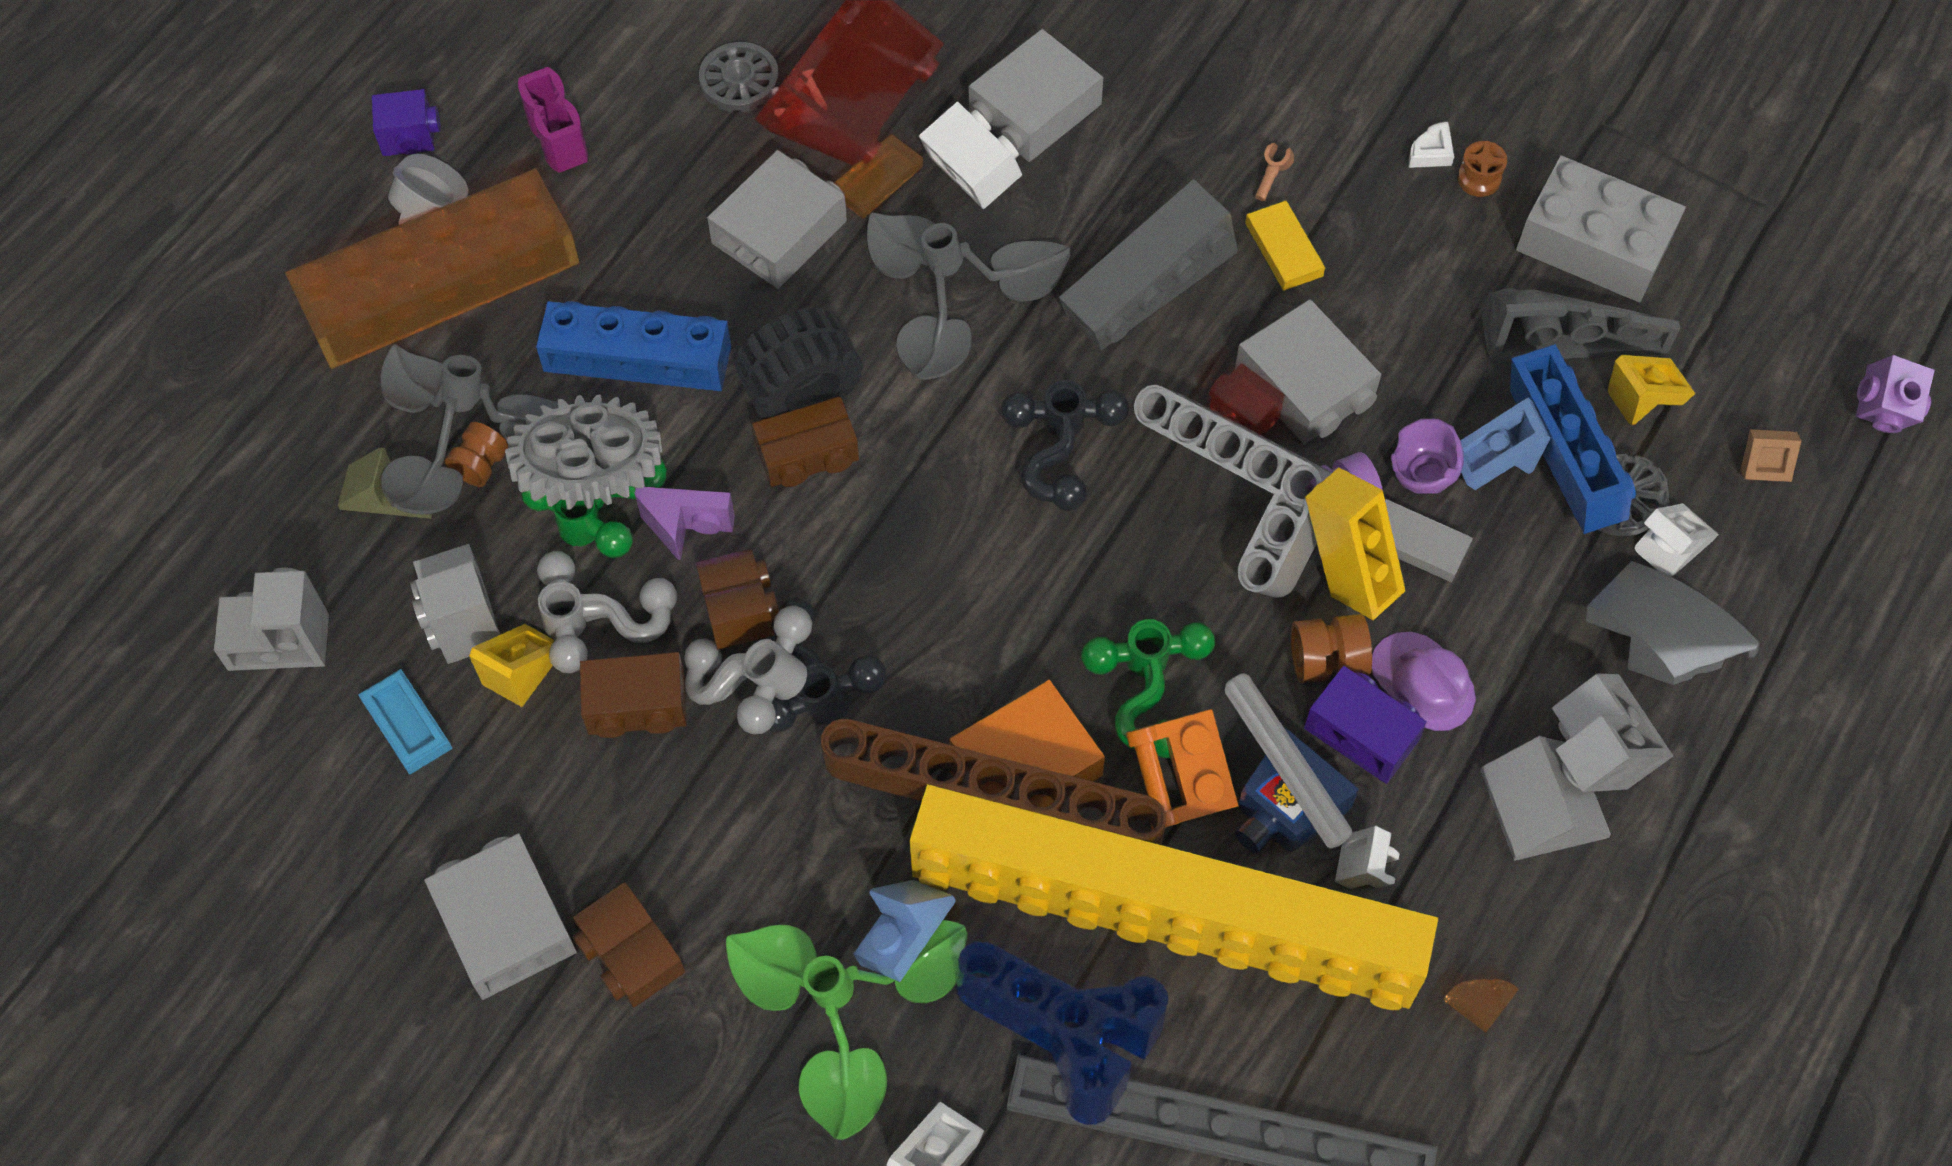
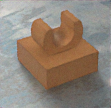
(1770, 455)

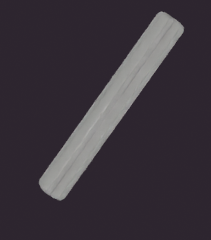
(1288, 761)

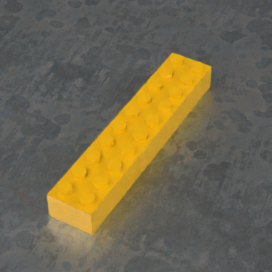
(1172, 898)

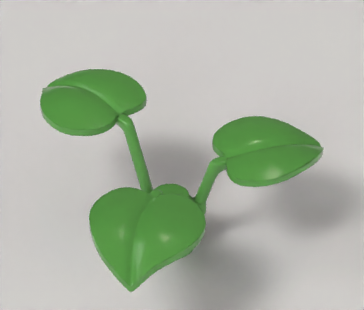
(843, 1087)

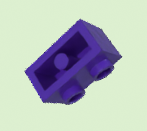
(1365, 723)

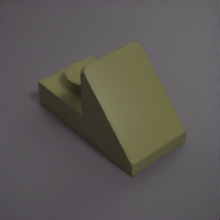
(363, 487)

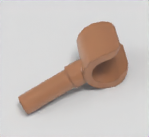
(1273, 169)

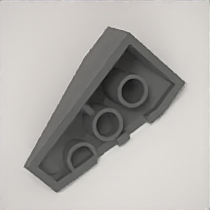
(1534, 319)

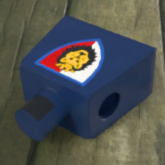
(1276, 812)

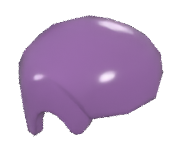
(1428, 456)

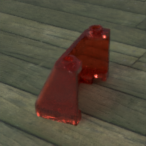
(852, 80)

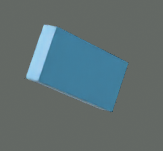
(405, 721)

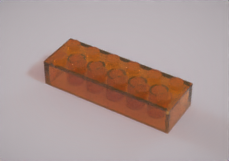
(433, 268)

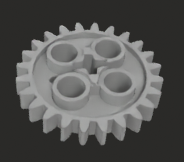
(584, 451)

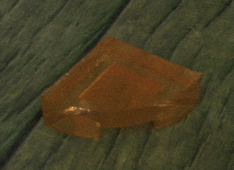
(1481, 1000)

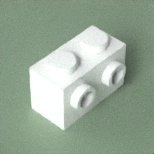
(972, 154)

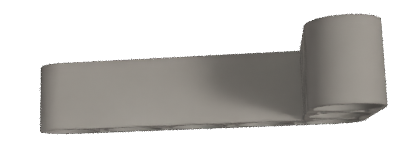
(1251, 463)

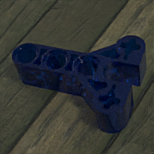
(1102, 1013)

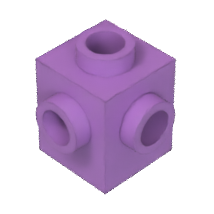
(1894, 394)

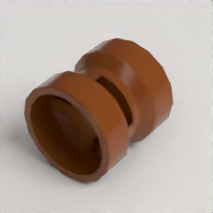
(477, 453)

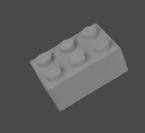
(1600, 228)

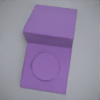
(675, 510)

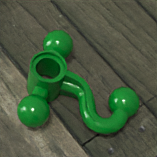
(611, 538)
(1102, 656)

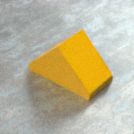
(513, 662)

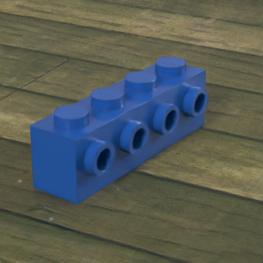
(634, 345)
(1578, 449)

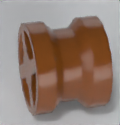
(1492, 163)

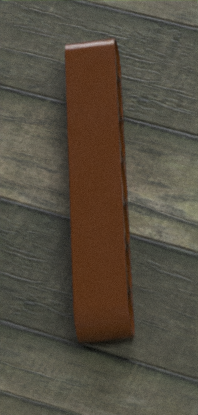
(973, 770)

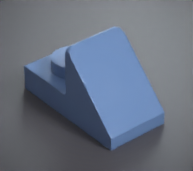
(1507, 441)
(905, 926)

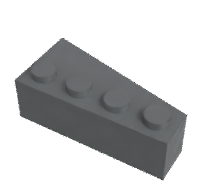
(1152, 266)

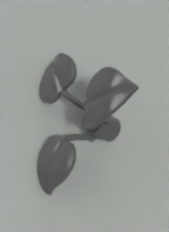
(904, 242)
(411, 386)

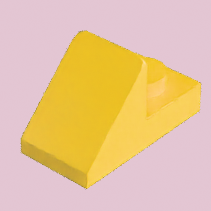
(1645, 382)

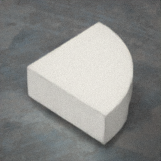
(1432, 148)

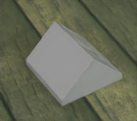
(1538, 802)

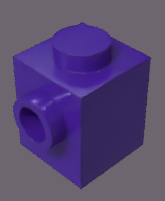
(404, 122)

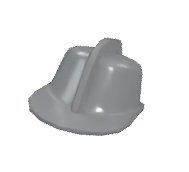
(423, 186)

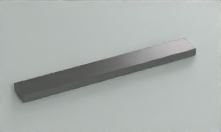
(1216, 1125)

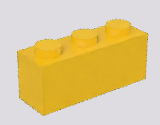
(1355, 543)

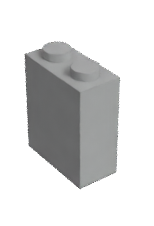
(1036, 94)
(777, 218)
(1315, 370)
(499, 915)

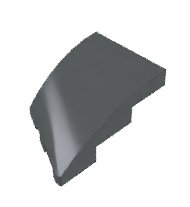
(1669, 625)

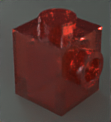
(1247, 399)

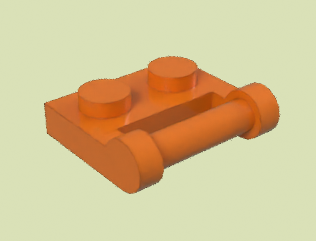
(1196, 761)

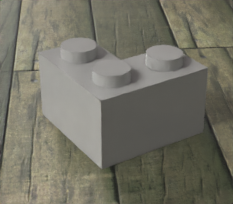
(453, 603)
(273, 625)
(1607, 736)

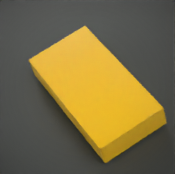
(1285, 245)

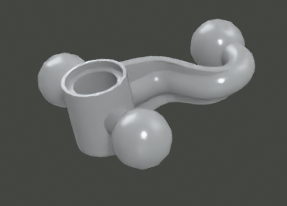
(556, 571)
(765, 663)

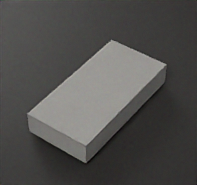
(1427, 542)

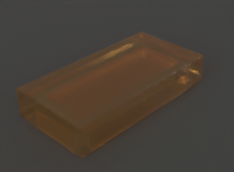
(873, 183)

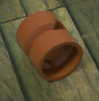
(1325, 648)

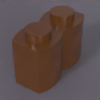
(736, 598)
(627, 945)

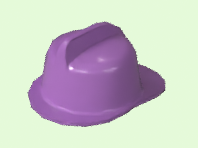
(1426, 677)

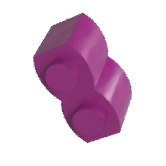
(553, 119)

